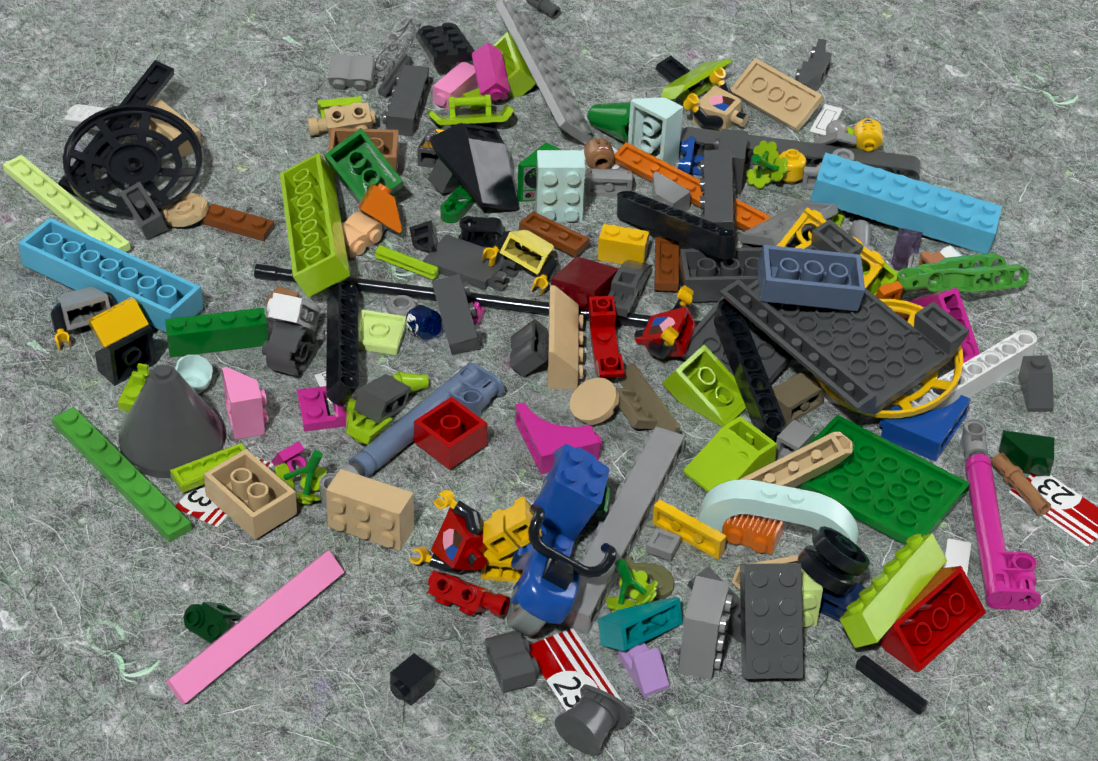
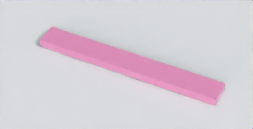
(254, 627)

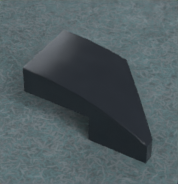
(423, 236)

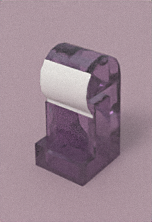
(906, 245)

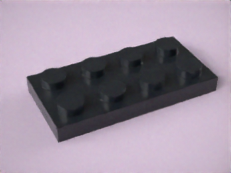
(445, 44)

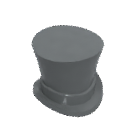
(591, 719)

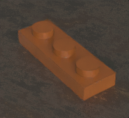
(238, 222)
(555, 233)
(666, 264)

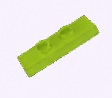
(192, 474)

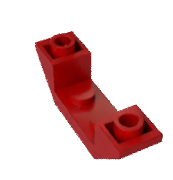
(603, 337)

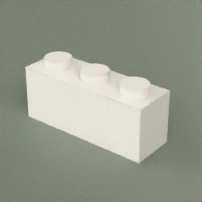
(293, 310)

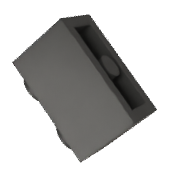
(381, 398)

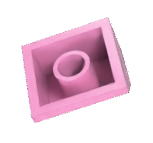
(244, 404)

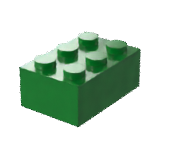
(360, 164)

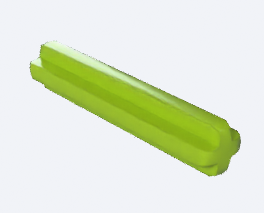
(407, 262)

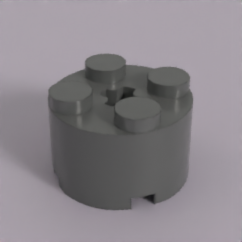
(289, 348)

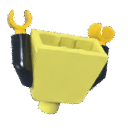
(527, 251)

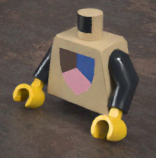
(718, 107)

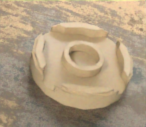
(187, 211)
(594, 401)

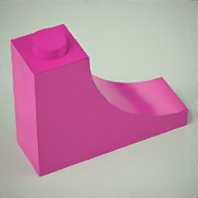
(952, 303)
(545, 437)

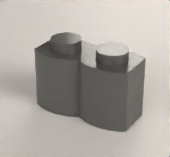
(529, 348)
(511, 661)

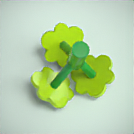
(764, 157)
(310, 478)
(633, 585)

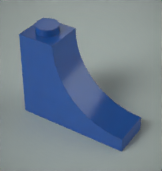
(926, 432)

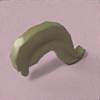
(655, 572)

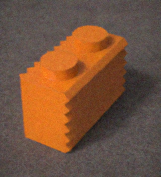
(754, 532)

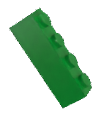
(216, 332)

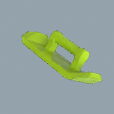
(680, 86)
(488, 117)

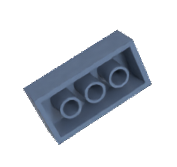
(810, 277)

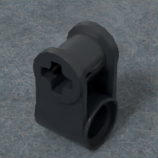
(481, 231)

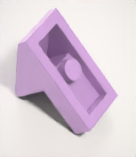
(645, 668)

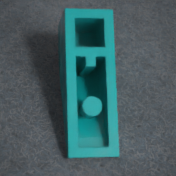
(639, 623)

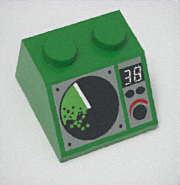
(527, 175)

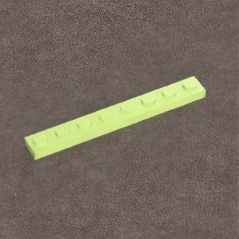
(62, 202)

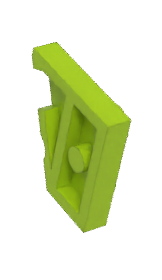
(361, 427)

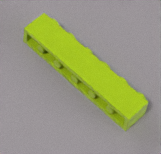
(892, 590)

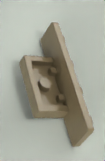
(642, 404)

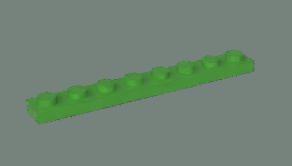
(122, 474)

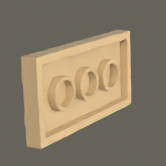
(776, 94)

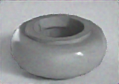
(400, 300)

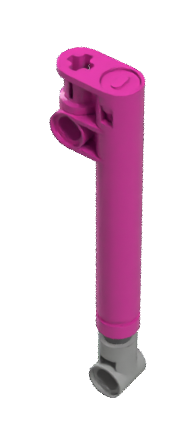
(1006, 575)

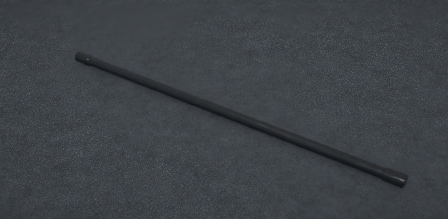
(275, 273)

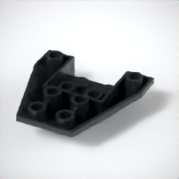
(479, 163)

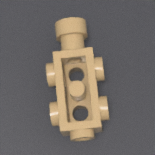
(351, 116)

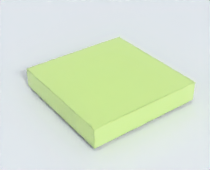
(380, 331)

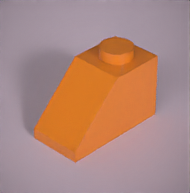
(381, 206)

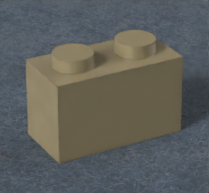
(798, 396)

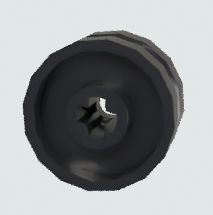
(833, 560)

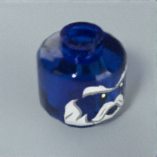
(423, 322)

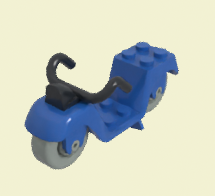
(561, 511)

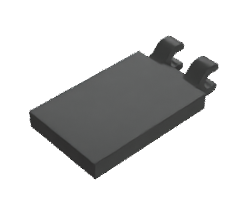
(465, 258)

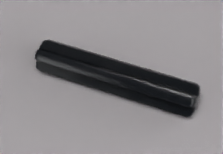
(891, 684)

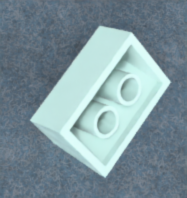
(656, 127)

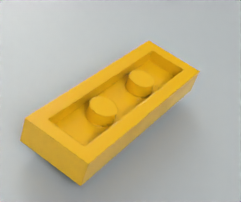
(691, 529)

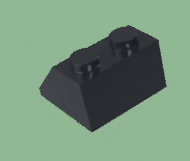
(121, 357)

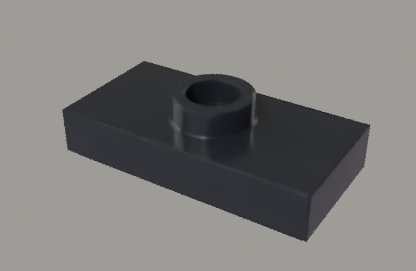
(673, 69)

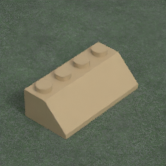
(564, 341)

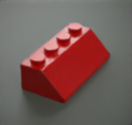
(933, 619)

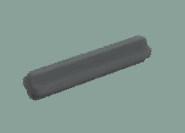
(387, 85)

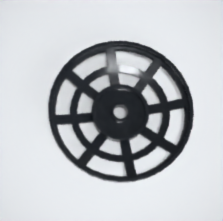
(132, 152)

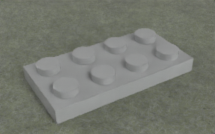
(775, 228)

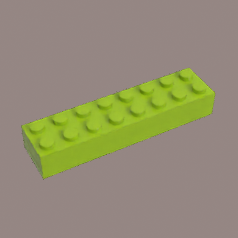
(314, 225)

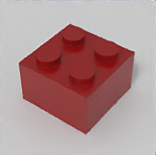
(450, 433)

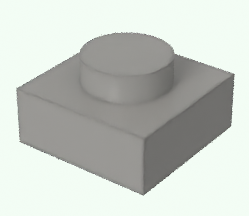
(663, 544)

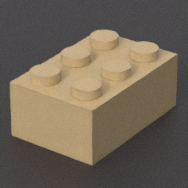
(250, 494)
(370, 509)

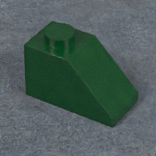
(1028, 451)

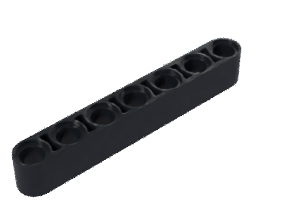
(677, 224)
(342, 343)
(748, 370)

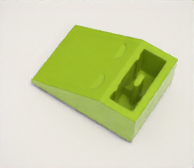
(731, 455)

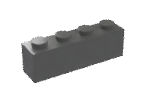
(407, 99)

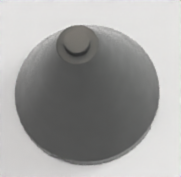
(168, 425)

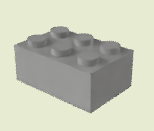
(705, 627)

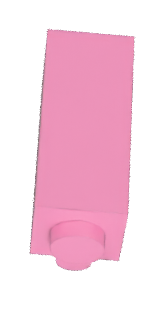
(455, 83)

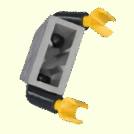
(76, 309)

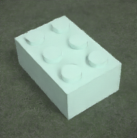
(560, 184)

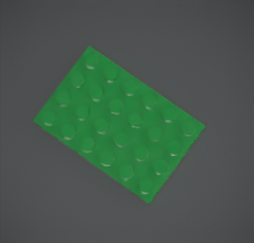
(887, 484)

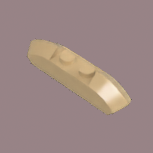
(805, 462)

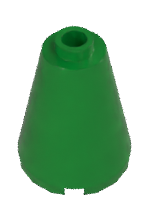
(611, 119)

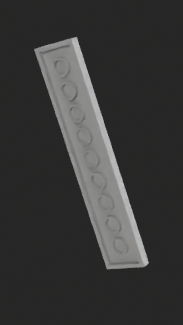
(544, 72)

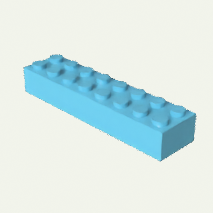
(907, 203)
(86, 262)

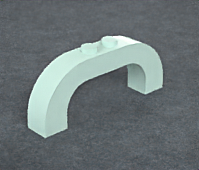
(775, 503)

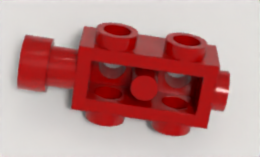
(467, 595)

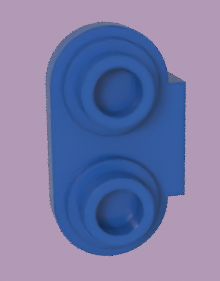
(686, 163)

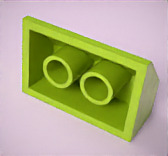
(517, 71)

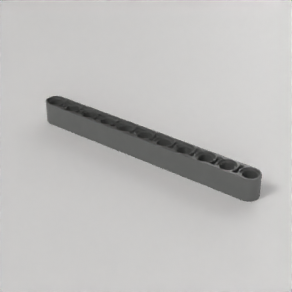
(813, 152)

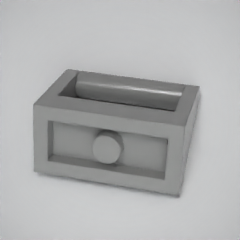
(607, 181)

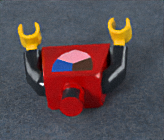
(669, 331)
(459, 540)

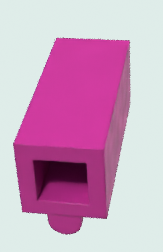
(491, 72)

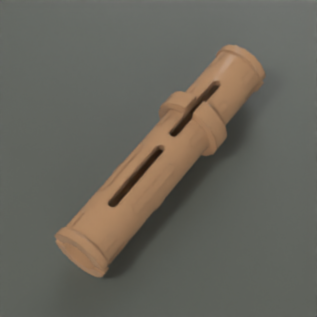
(1014, 476)

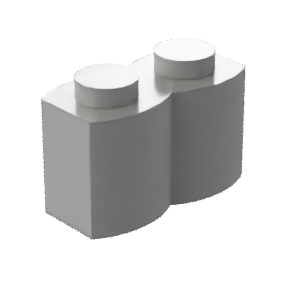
(351, 71)

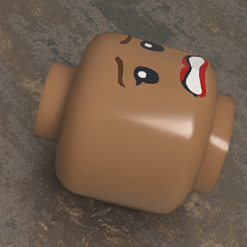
(599, 153)

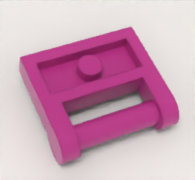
(314, 410)

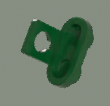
(209, 619)

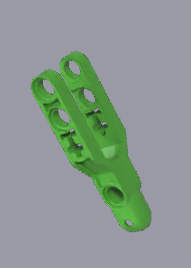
(947, 275)

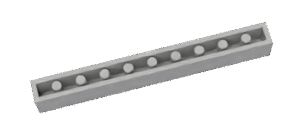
(625, 521)

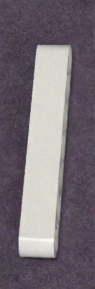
(985, 368)

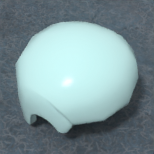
(195, 371)

